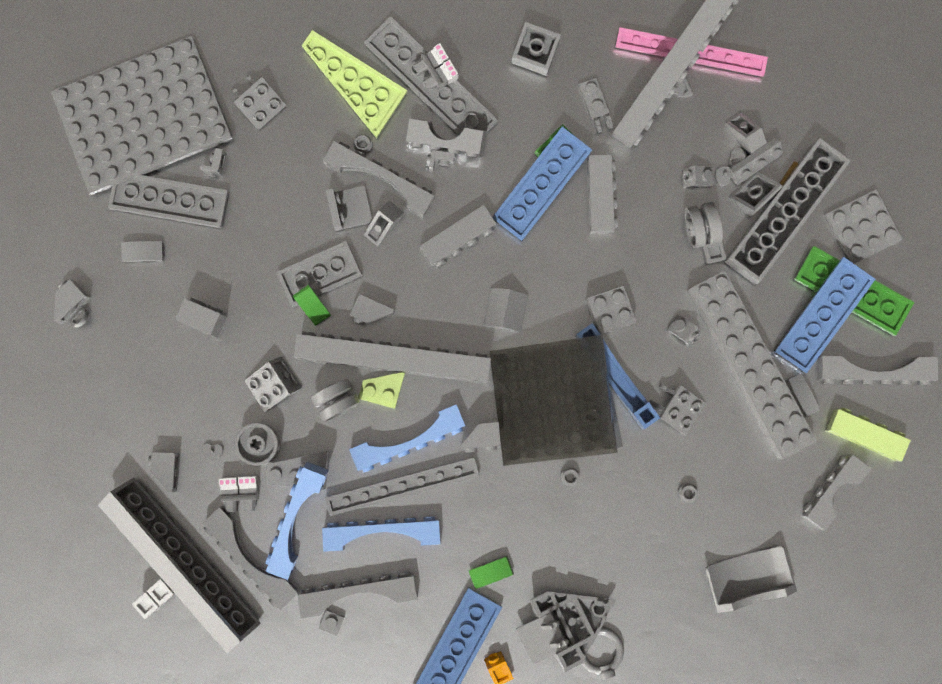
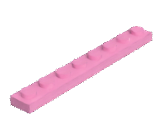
(711, 56)

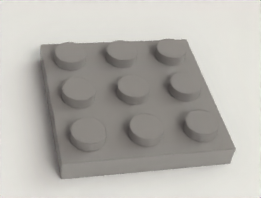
(863, 227)

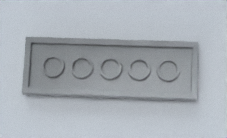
(170, 200)

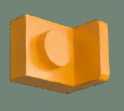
(498, 668)

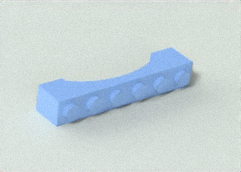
(366, 455)
(337, 536)
(283, 559)

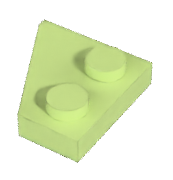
(382, 389)

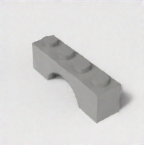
(422, 132)
(821, 510)

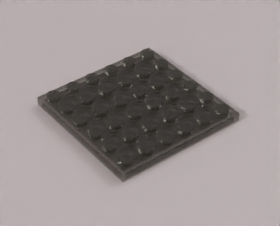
(553, 401)

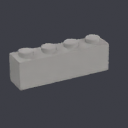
(601, 194)
(458, 236)

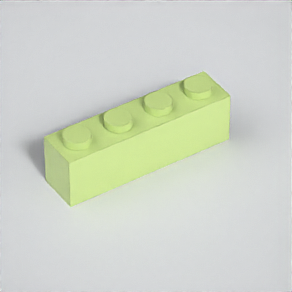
(868, 435)

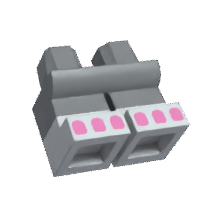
(438, 66)
(239, 489)
(153, 599)

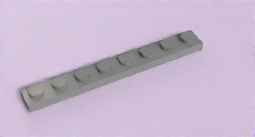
(401, 486)

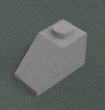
(746, 132)
(383, 223)
(68, 300)
(369, 311)
(165, 468)

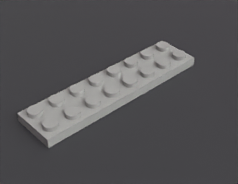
(451, 103)

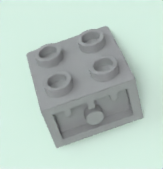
(349, 207)
(272, 383)

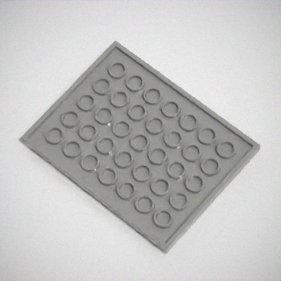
(141, 115)

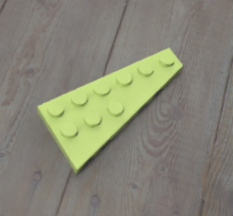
(362, 87)

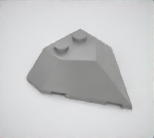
(579, 622)

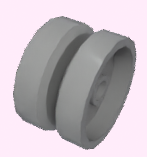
(703, 225)
(333, 397)
(246, 444)

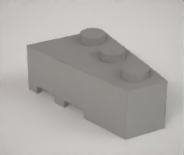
(285, 471)

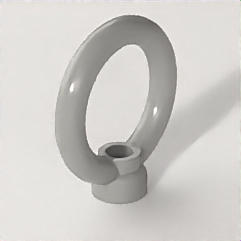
(607, 671)

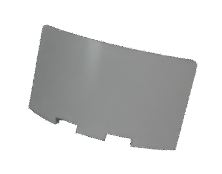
(749, 578)

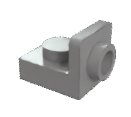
(441, 157)
(217, 160)

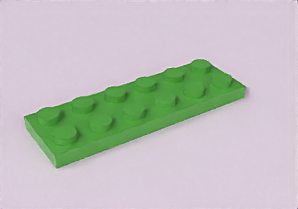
(878, 305)

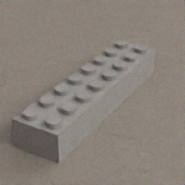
(787, 211)

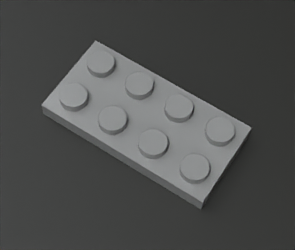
(321, 272)

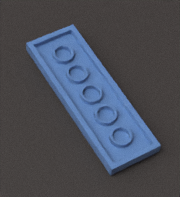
(542, 183)
(824, 314)
(461, 640)

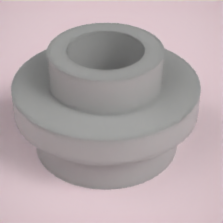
(360, 138)
(564, 477)
(694, 493)

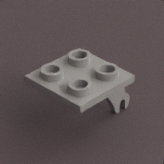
(258, 102)
(681, 409)
(542, 638)

